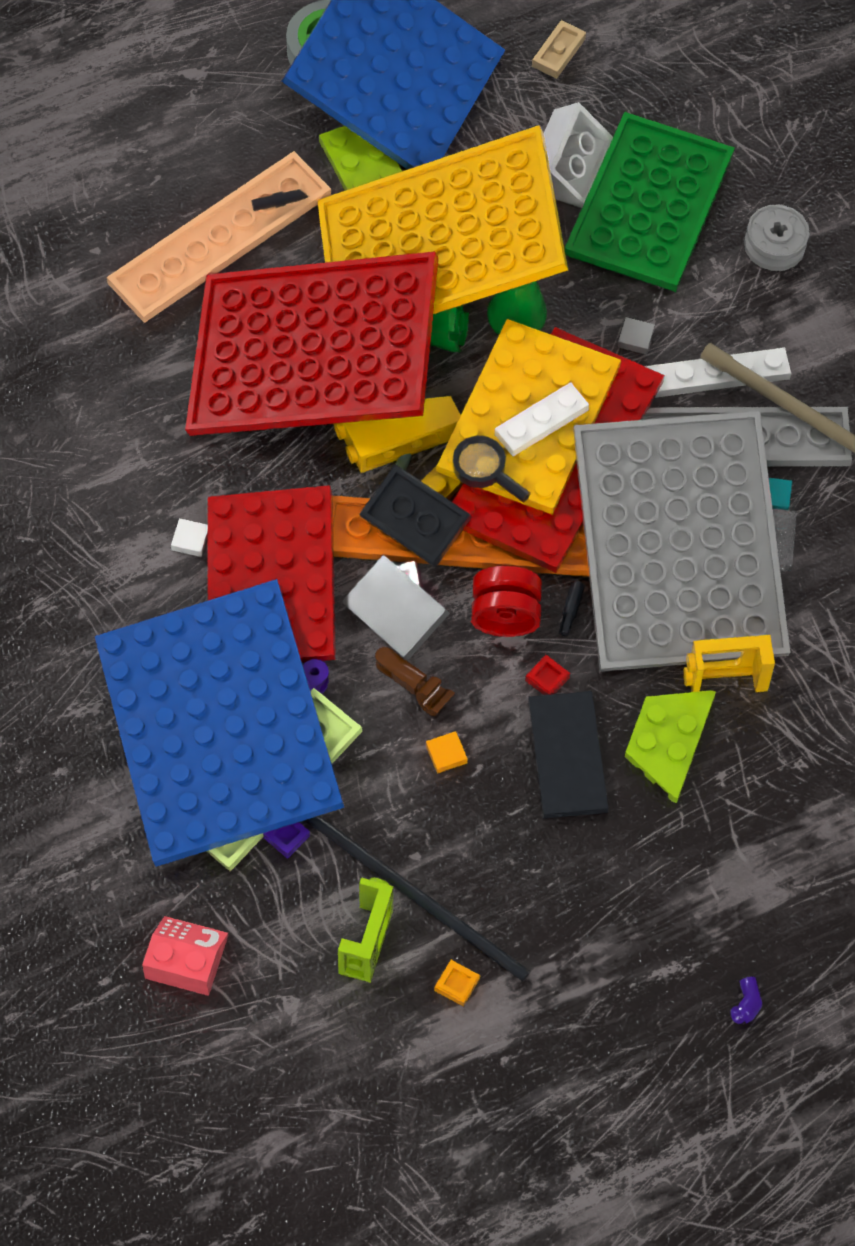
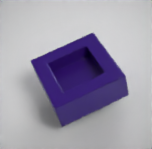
(287, 838)

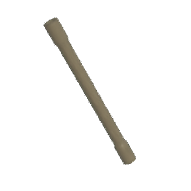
(726, 363)

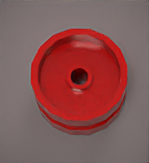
(506, 601)

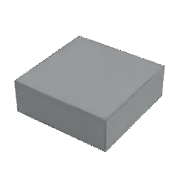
(636, 335)

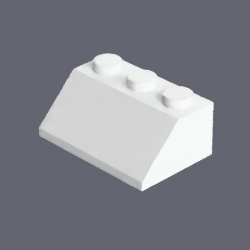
(575, 152)

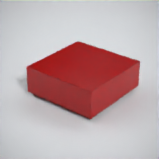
(547, 676)

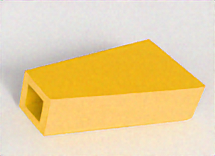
(385, 440)

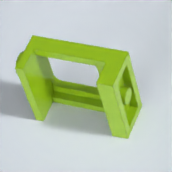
(360, 959)

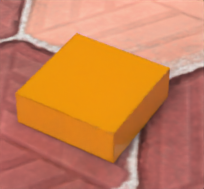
(446, 752)
(457, 983)

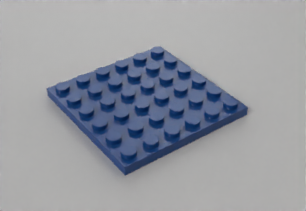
(395, 73)

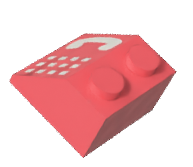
(184, 955)

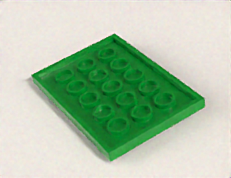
(649, 201)

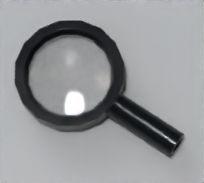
(481, 463)

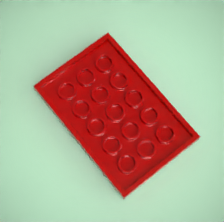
(284, 539)

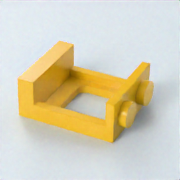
(755, 660)

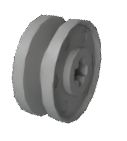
(776, 237)

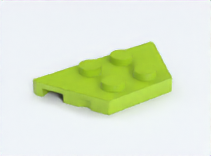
(668, 737)

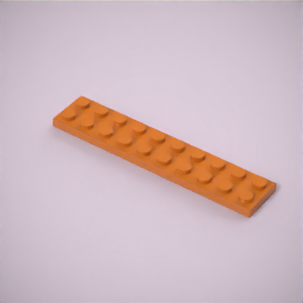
(361, 540)

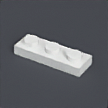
(541, 419)

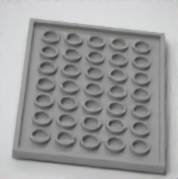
(679, 537)

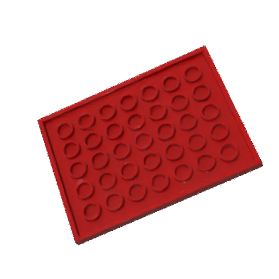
(313, 344)

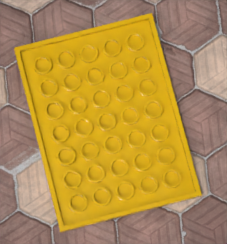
(479, 209)

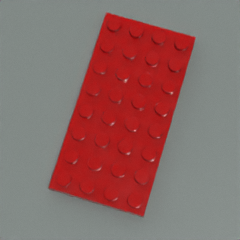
(545, 536)

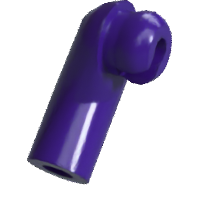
(750, 1004)

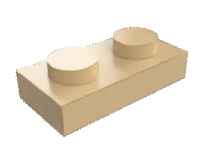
(558, 49)

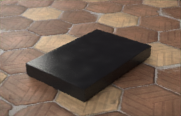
(415, 515)

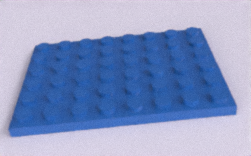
(217, 723)

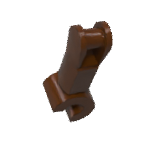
(428, 692)

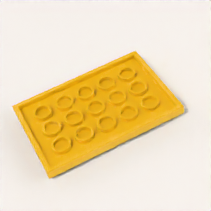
(518, 374)

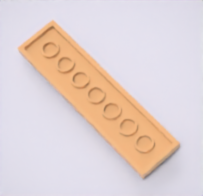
(215, 238)

